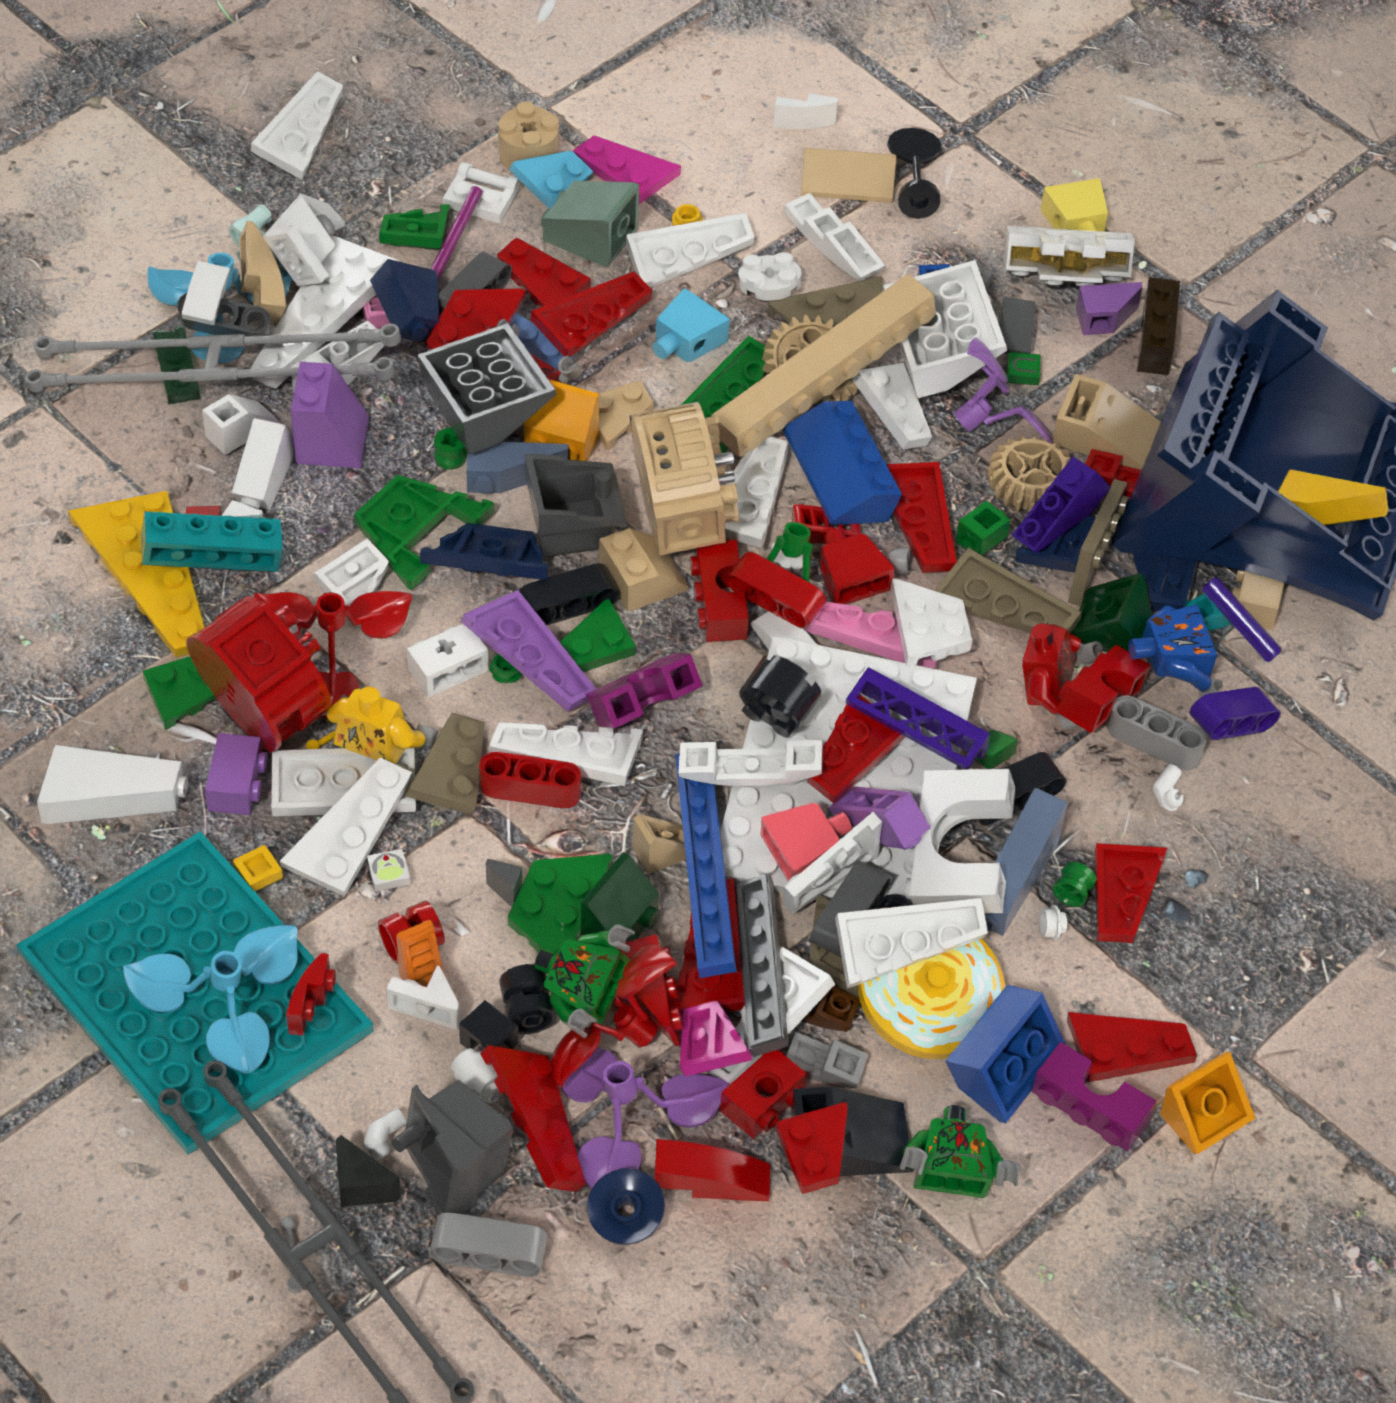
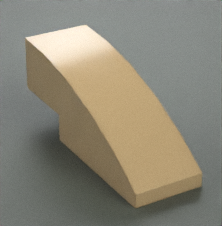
(261, 273)

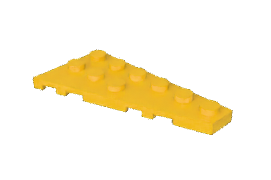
(159, 591)

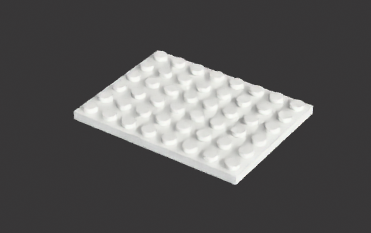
(900, 770)

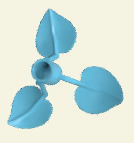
(171, 284)
(238, 1041)

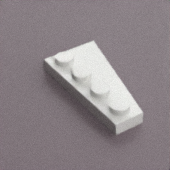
(298, 128)
(678, 249)
(757, 487)
(597, 754)
(346, 834)
(897, 937)
(802, 987)

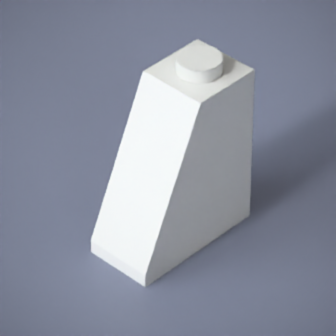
(263, 464)

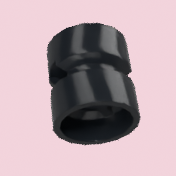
(527, 999)

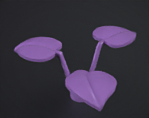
(977, 408)
(688, 1101)

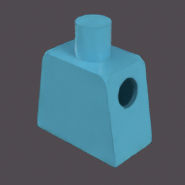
(689, 328)

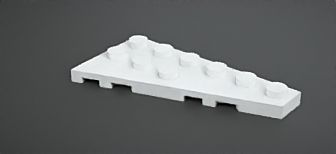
(322, 306)

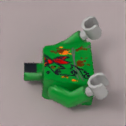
(585, 975)
(957, 1157)

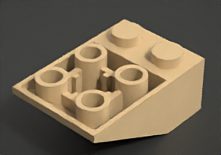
(1104, 420)

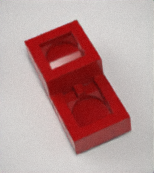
(1111, 467)

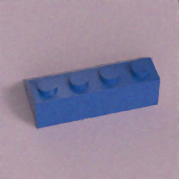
(843, 464)

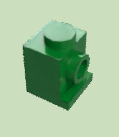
(982, 528)

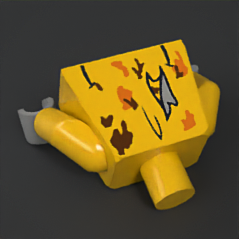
(376, 726)

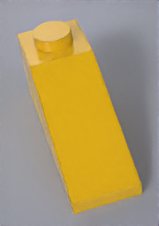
(1334, 499)

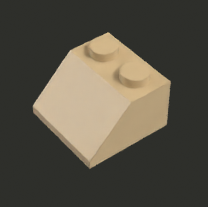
(639, 569)

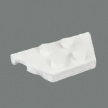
(929, 623)

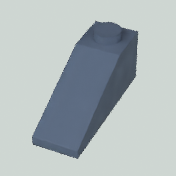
(503, 465)

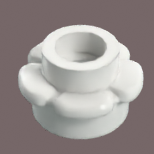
(1052, 923)

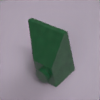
(1114, 612)

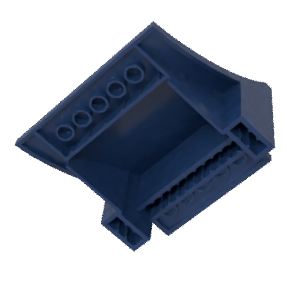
(1234, 427)

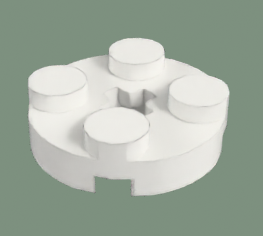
(769, 276)

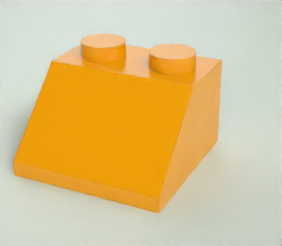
(567, 419)

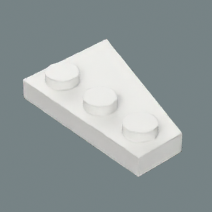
(896, 403)
(834, 865)

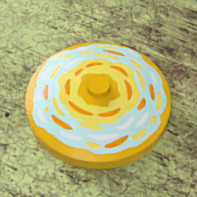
(934, 1001)

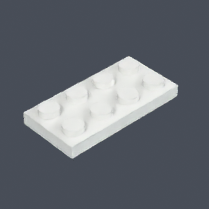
(317, 778)

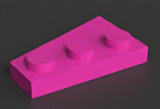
(623, 164)

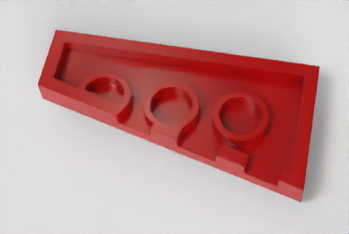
(723, 988)
(539, 1113)

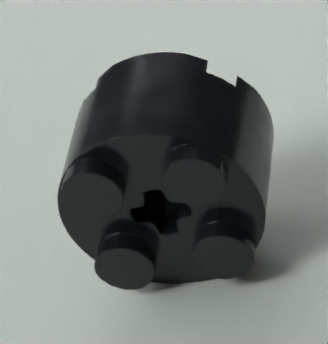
(779, 695)

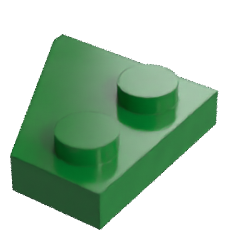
(599, 639)

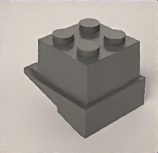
(572, 502)
(455, 1145)

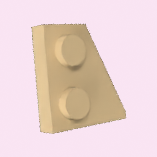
(616, 407)

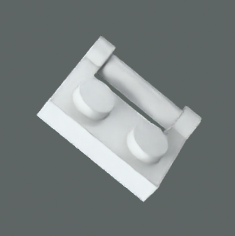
(492, 203)

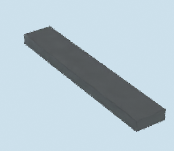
(761, 965)

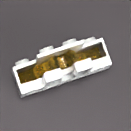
(1069, 254)

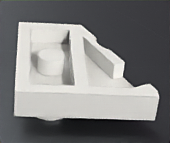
(353, 572)

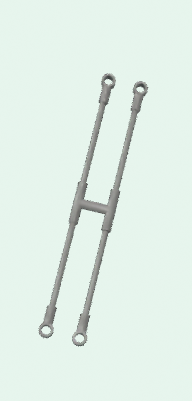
(46, 348)

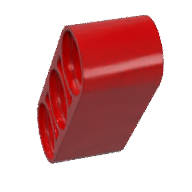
(776, 589)
(530, 780)

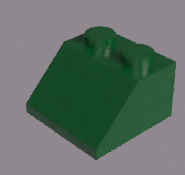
(620, 898)

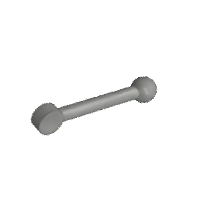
(288, 1225)

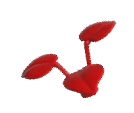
(379, 613)
(630, 1020)

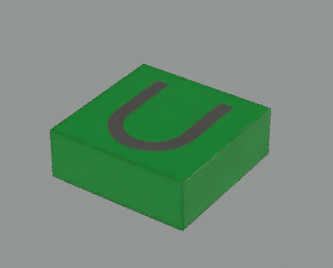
(1023, 368)

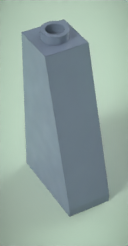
(1027, 853)

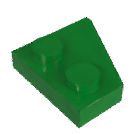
(415, 228)

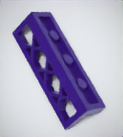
(918, 712)

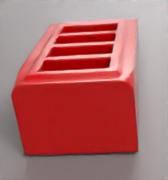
(814, 515)

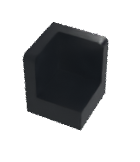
(487, 1027)

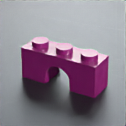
(627, 696)
(1116, 1116)

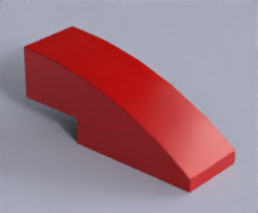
(711, 1171)

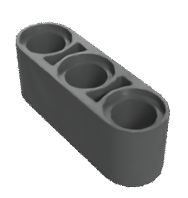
(481, 273)
(242, 315)
(858, 892)

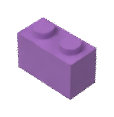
(235, 774)

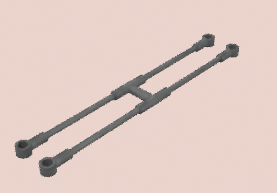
(332, 1230)

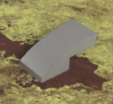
(828, 1064)

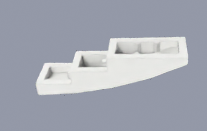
(834, 239)

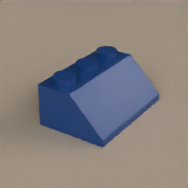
(1005, 1051)

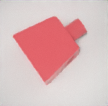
(801, 836)

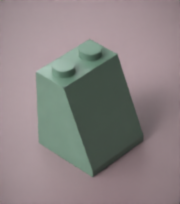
(593, 219)

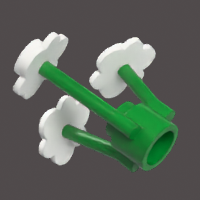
(794, 550)

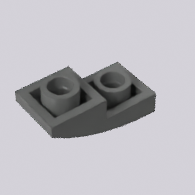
(1017, 324)

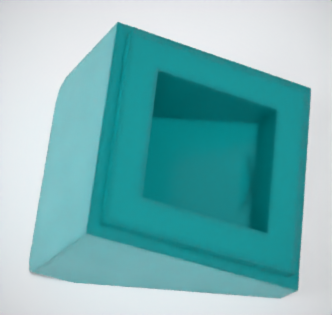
(1211, 614)

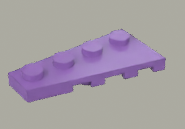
(527, 644)

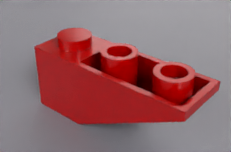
(659, 995)

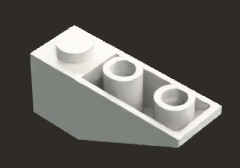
(344, 353)

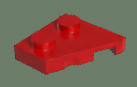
(814, 1146)

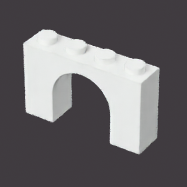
(945, 801)

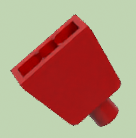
(853, 568)

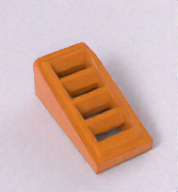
(420, 959)

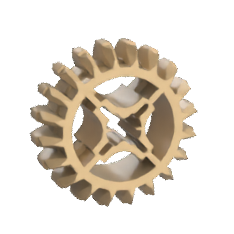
(1025, 470)

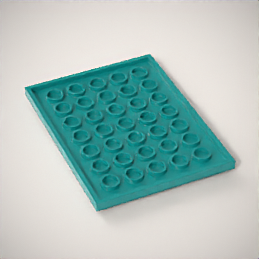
(190, 908)

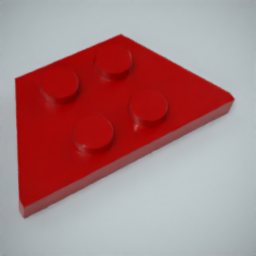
(474, 312)

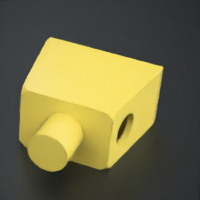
(1075, 206)

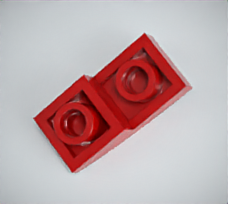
(310, 991)

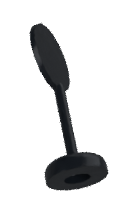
(919, 196)

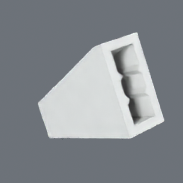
(107, 785)

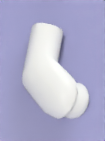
(378, 1133)

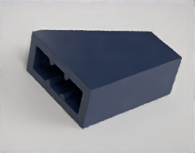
(408, 297)

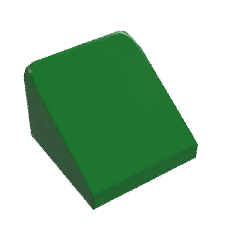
(1000, 749)

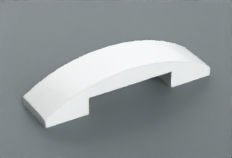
(750, 766)

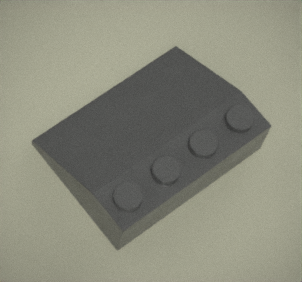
(485, 385)

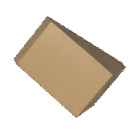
(658, 842)

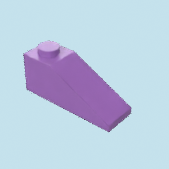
(897, 810)

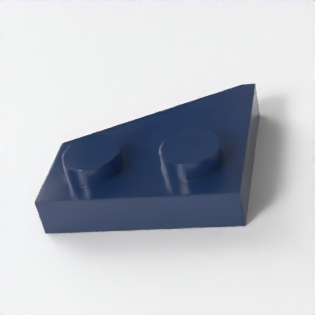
(1060, 553)

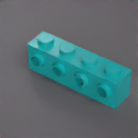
(211, 541)

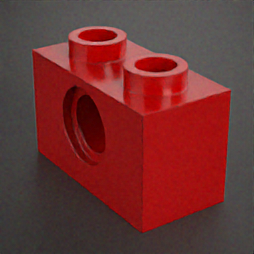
(769, 1074)

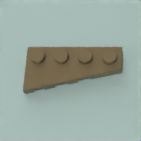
(1098, 540)

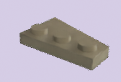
(452, 766)

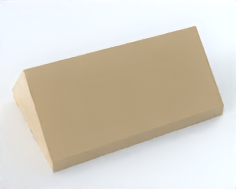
(848, 175)

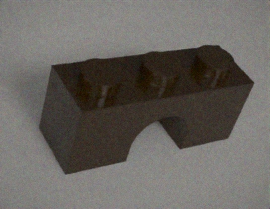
(1158, 325)

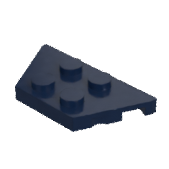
(489, 550)

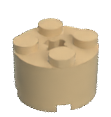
(527, 133)

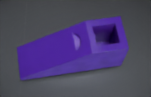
(1062, 505)

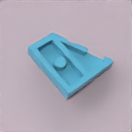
(550, 174)

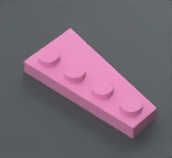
(862, 630)

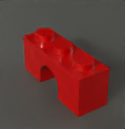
(722, 612)
(1093, 692)

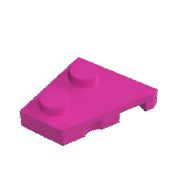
(709, 1040)

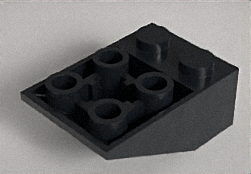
(873, 1128)

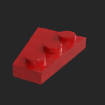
(1124, 888)

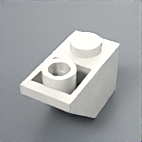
(230, 421)

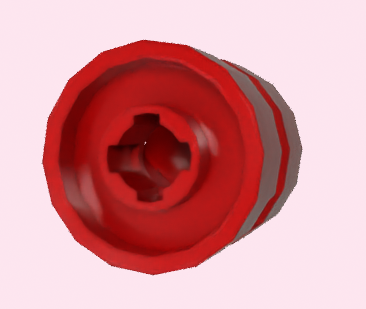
(396, 923)

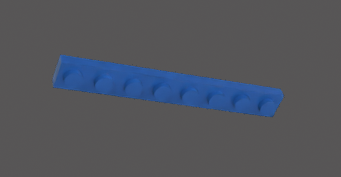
(706, 877)

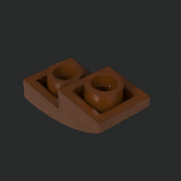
(833, 1011)

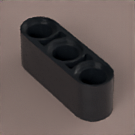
(571, 593)
(1031, 773)

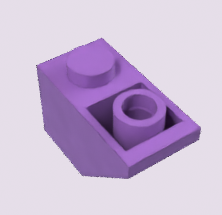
(1106, 306)

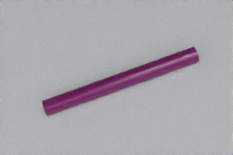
(456, 230)

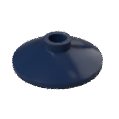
(621, 1189)

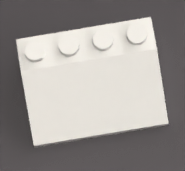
(938, 350)

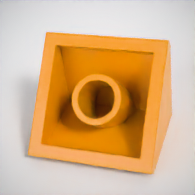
(1207, 1104)

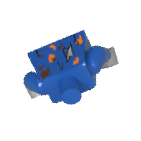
(1178, 647)

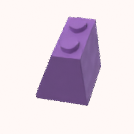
(327, 418)

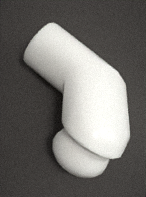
(1164, 788)

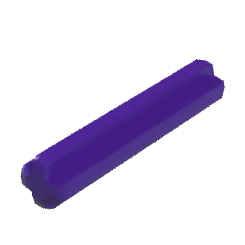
(1241, 619)

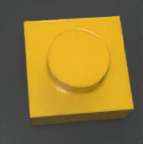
(258, 868)

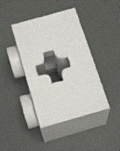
(447, 659)

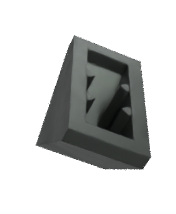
(363, 1178)

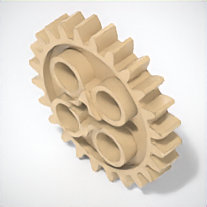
(794, 338)

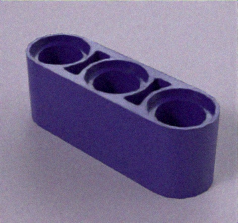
(1234, 713)

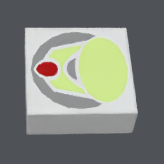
(388, 870)

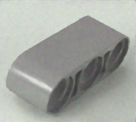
(1157, 732)
(488, 1244)

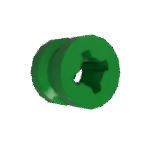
(449, 450)
(1074, 884)

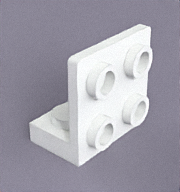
(300, 243)

